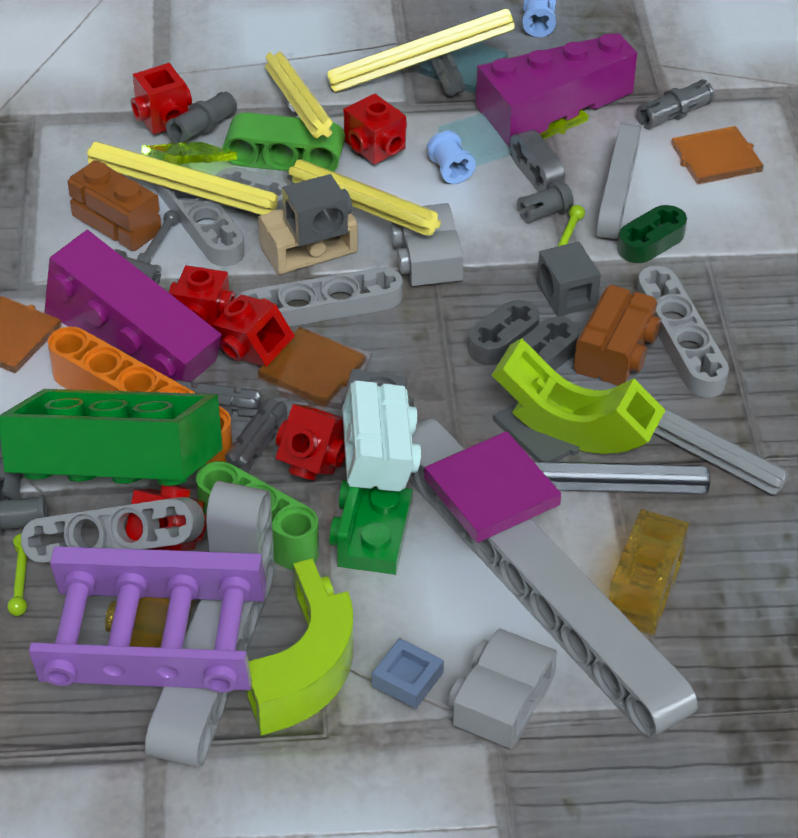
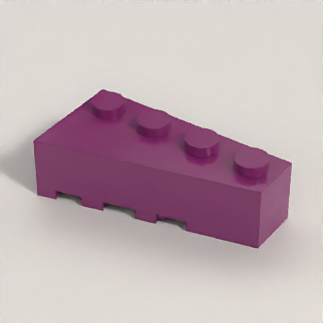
(554, 83)
(122, 306)

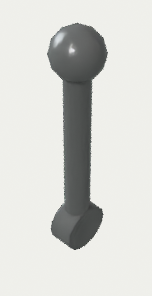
(170, 219)

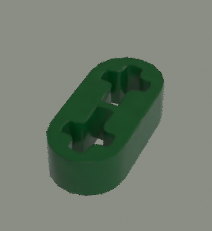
(646, 239)

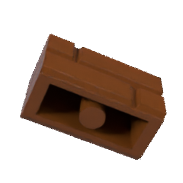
(114, 205)
(617, 335)

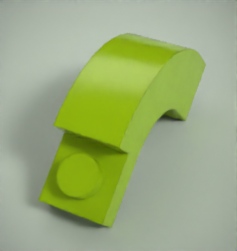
(588, 418)
(313, 670)

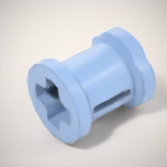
(539, 17)
(454, 162)

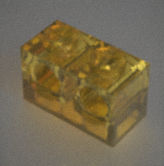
(648, 569)

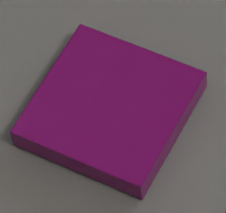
(492, 486)

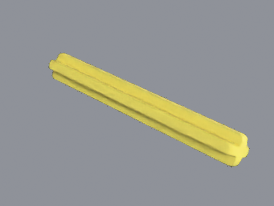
(421, 50)
(299, 95)
(184, 179)
(374, 200)

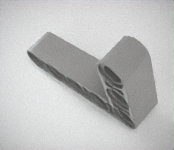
(189, 717)

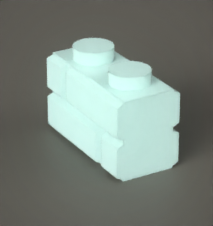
(379, 436)

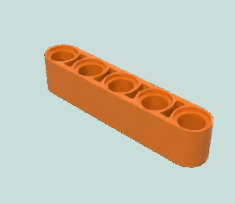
(89, 363)

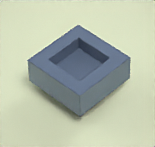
(407, 673)

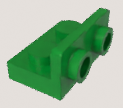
(370, 528)

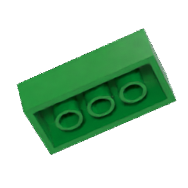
(111, 435)

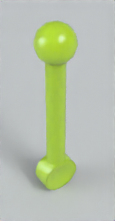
(576, 214)
(17, 605)

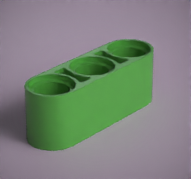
(279, 141)
(292, 522)

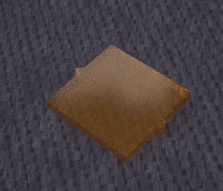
(717, 155)
(22, 333)
(313, 366)

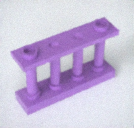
(154, 574)

